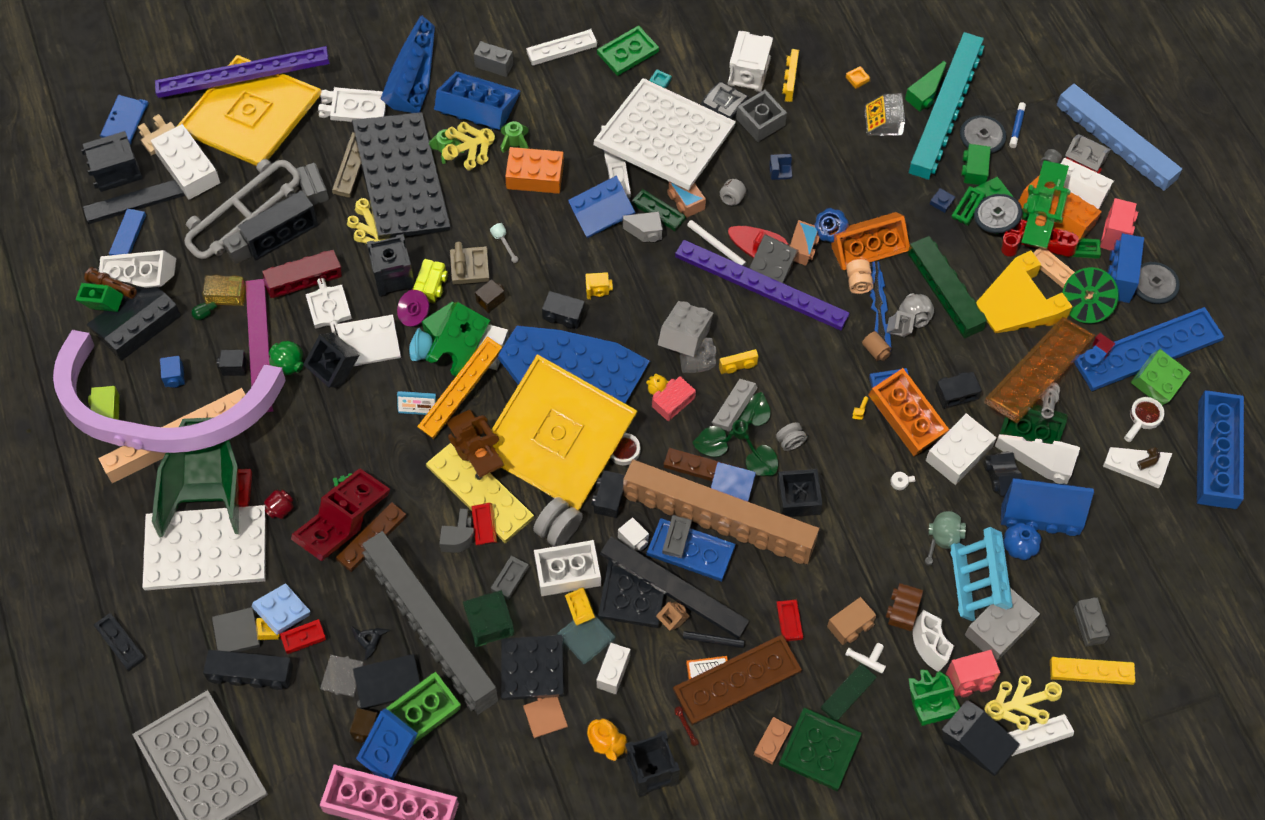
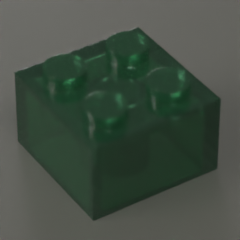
(488, 618)

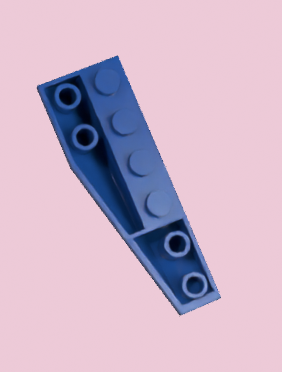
(411, 71)

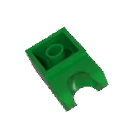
(455, 342)

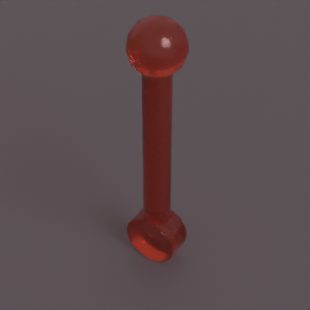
(678, 712)

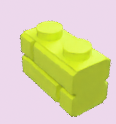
(430, 279)

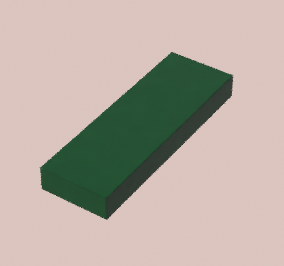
(669, 216)

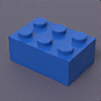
(1126, 265)

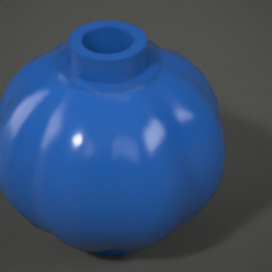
(826, 219)
(1022, 541)

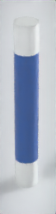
(1017, 125)

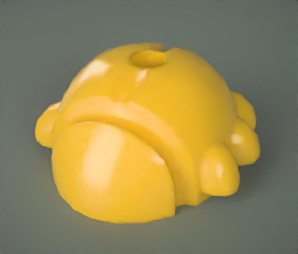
(654, 386)

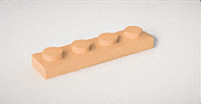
(1055, 268)

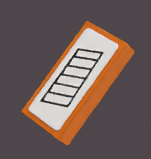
(698, 666)

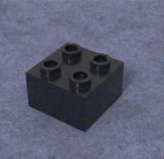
(331, 360)
(799, 493)

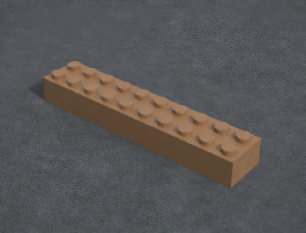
(720, 512)

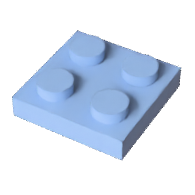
(281, 609)

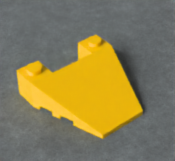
(1016, 300)

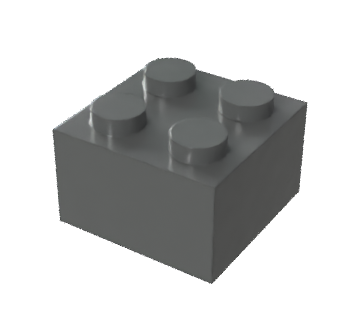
(761, 115)

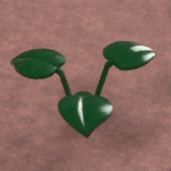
(713, 439)

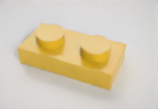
(739, 361)

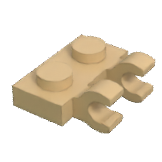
(147, 136)

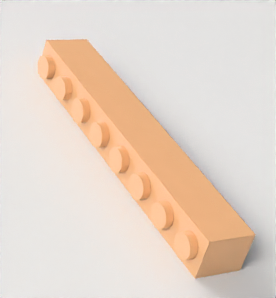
(129, 460)

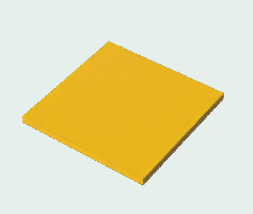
(250, 115)
(559, 432)

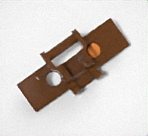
(471, 446)

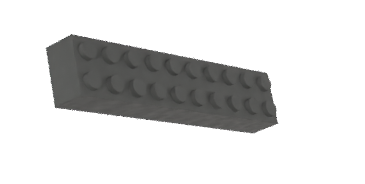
(429, 623)

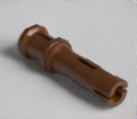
(105, 279)

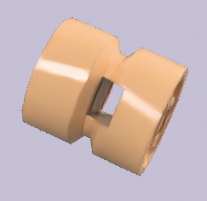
(859, 276)

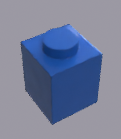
(172, 371)

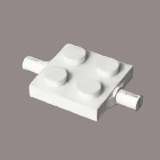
(328, 306)

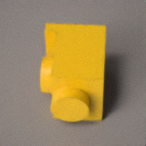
(598, 284)

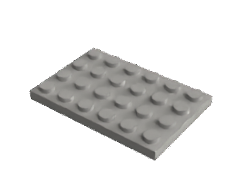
(200, 762)

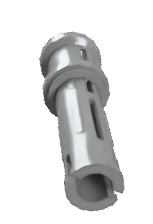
(1050, 404)

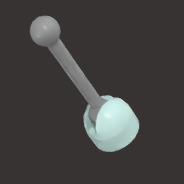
(499, 231)

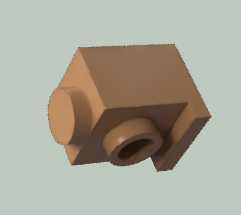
(675, 612)

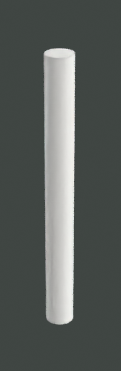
(717, 244)

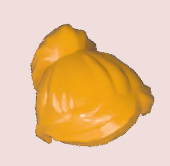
(606, 738)

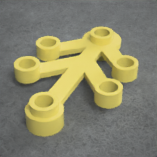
(484, 137)
(363, 208)
(1021, 703)

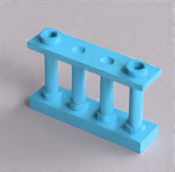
(997, 579)

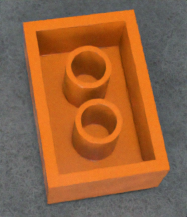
(534, 170)

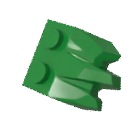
(933, 697)

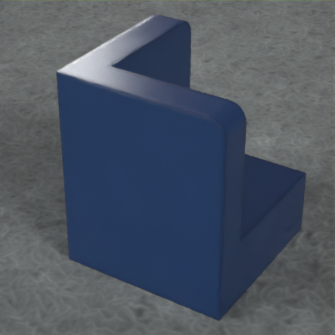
(780, 166)

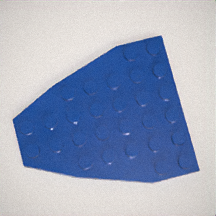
(589, 358)

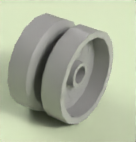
(557, 522)

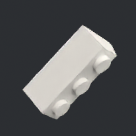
(1087, 183)
(371, 338)

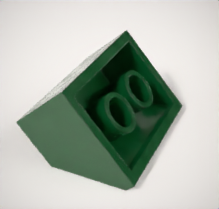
(1035, 426)

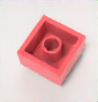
(1118, 221)
(973, 673)

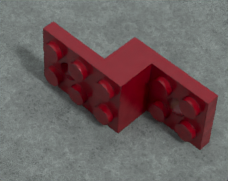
(340, 514)

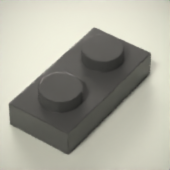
(677, 536)
(510, 577)

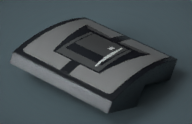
(724, 100)

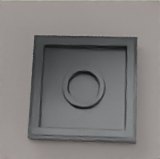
(236, 631)

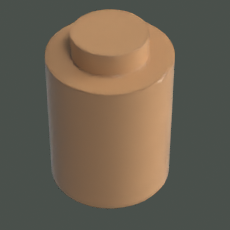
(876, 346)

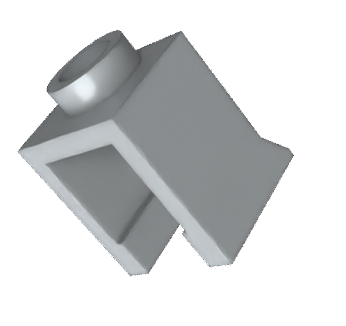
(901, 324)

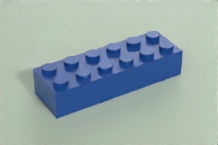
(1220, 450)

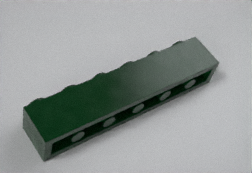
(947, 287)

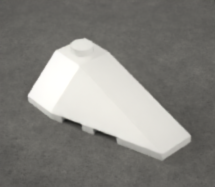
(140, 269)
(1050, 460)

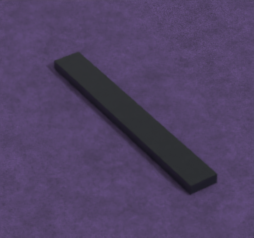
(674, 587)

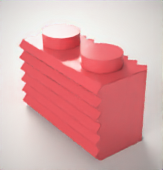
(673, 398)

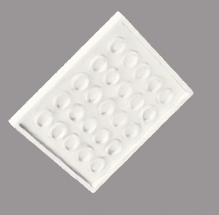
(665, 133)

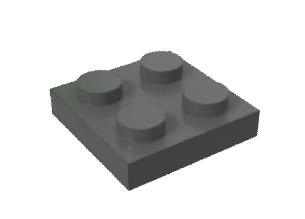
(774, 258)

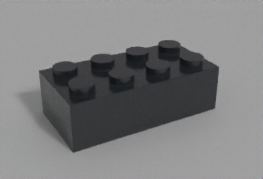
(278, 225)

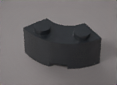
(1001, 470)

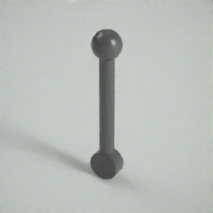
(928, 561)

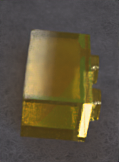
(224, 290)

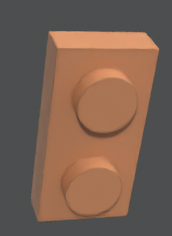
(772, 740)

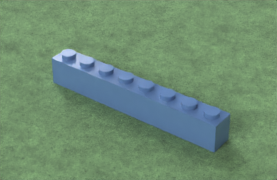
(1119, 137)

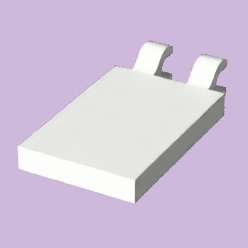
(351, 104)

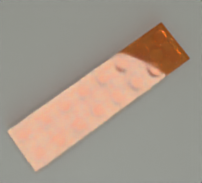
(1039, 369)

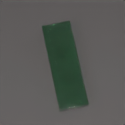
(848, 692)

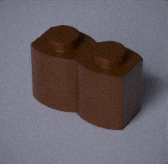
(905, 606)

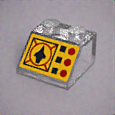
(885, 115)

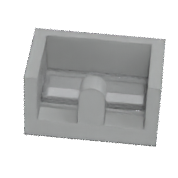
(1087, 152)

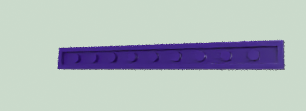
(242, 72)
(762, 285)

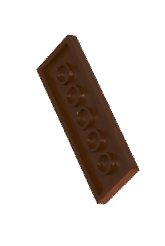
(736, 679)

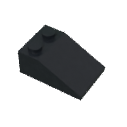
(979, 738)

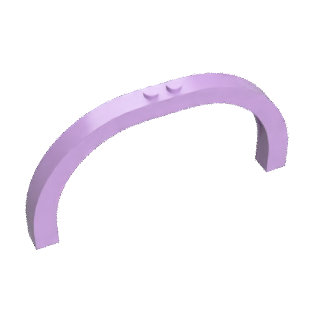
(150, 438)

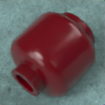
(278, 504)

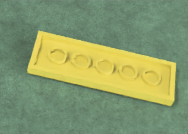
(459, 477)

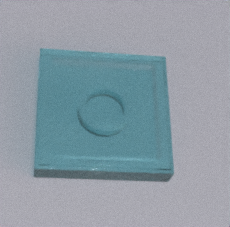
(586, 638)

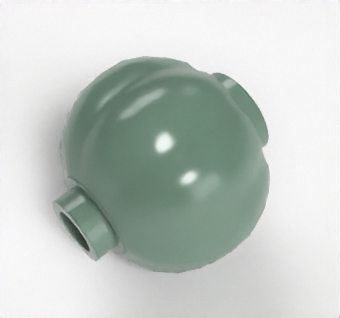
(947, 529)

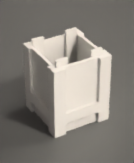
(750, 61)

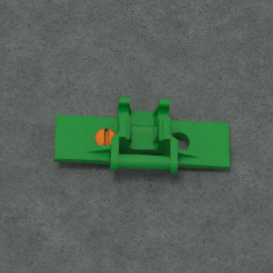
(1039, 202)

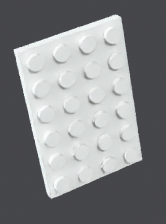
(204, 549)

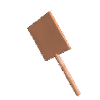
(545, 716)

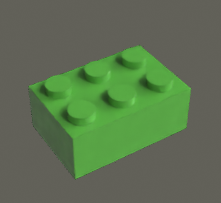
(425, 706)

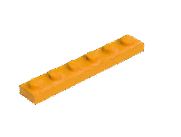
(460, 387)

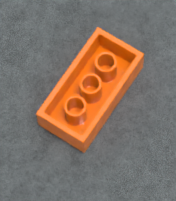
(1077, 216)
(908, 412)

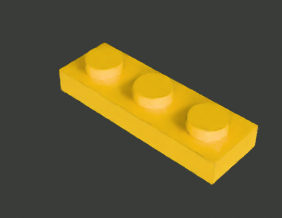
(790, 75)

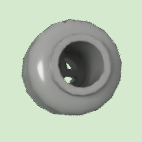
(732, 192)

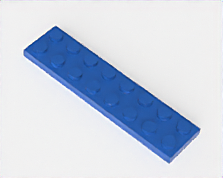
(1174, 337)

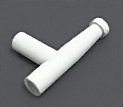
(869, 661)

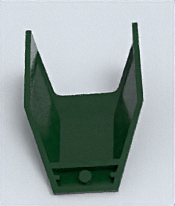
(196, 476)

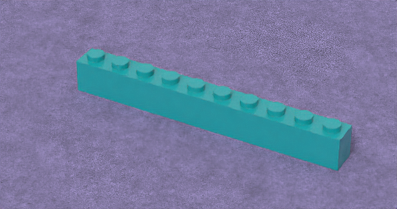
(946, 106)

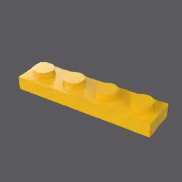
(1092, 670)

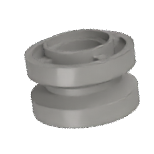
(791, 436)

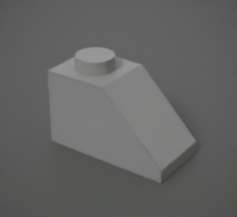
(644, 226)

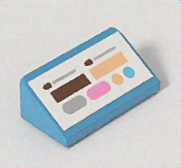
(415, 402)

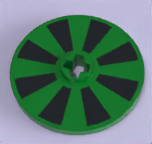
(1104, 297)

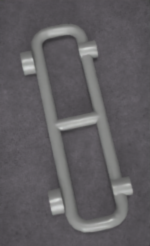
(265, 169)

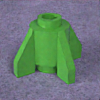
(514, 136)
(441, 141)

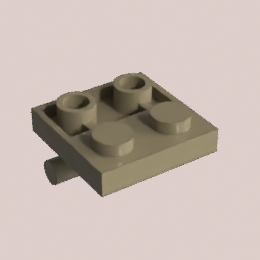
(469, 264)

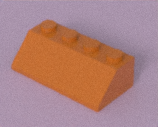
(871, 240)

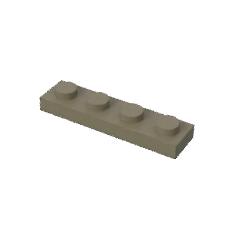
(348, 170)

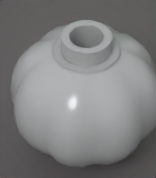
(919, 306)

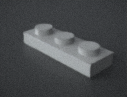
(734, 404)

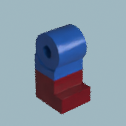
(1095, 356)

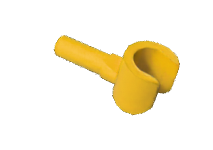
(859, 412)

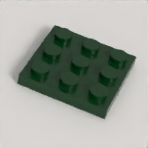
(820, 749)

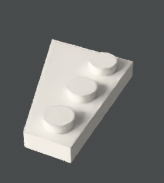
(1125, 462)

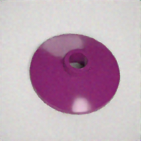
(407, 308)

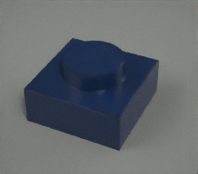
(942, 200)

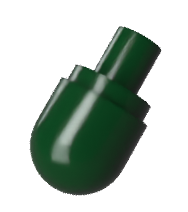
(202, 310)

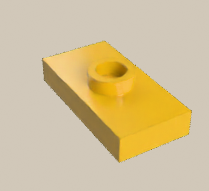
(579, 606)

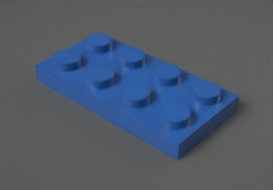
(701, 554)

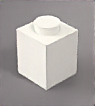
(633, 535)

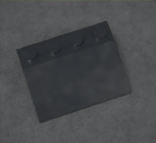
(135, 321)

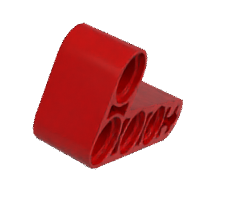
(1061, 241)

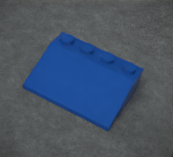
(476, 100)
(1046, 506)

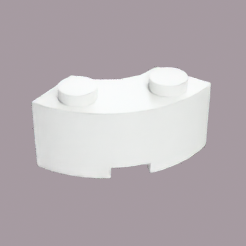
(930, 641)

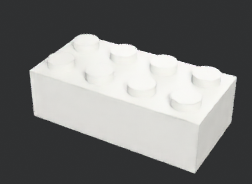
(185, 161)

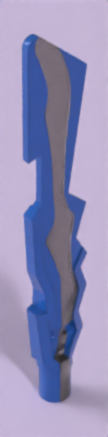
(879, 302)

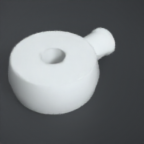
(900, 476)

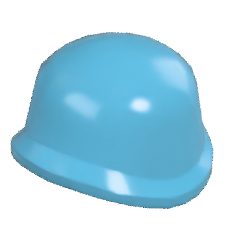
(420, 345)

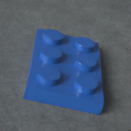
(386, 745)

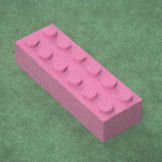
(372, 797)

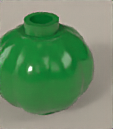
(286, 356)

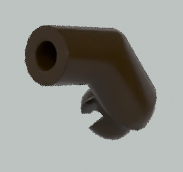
(1151, 460)

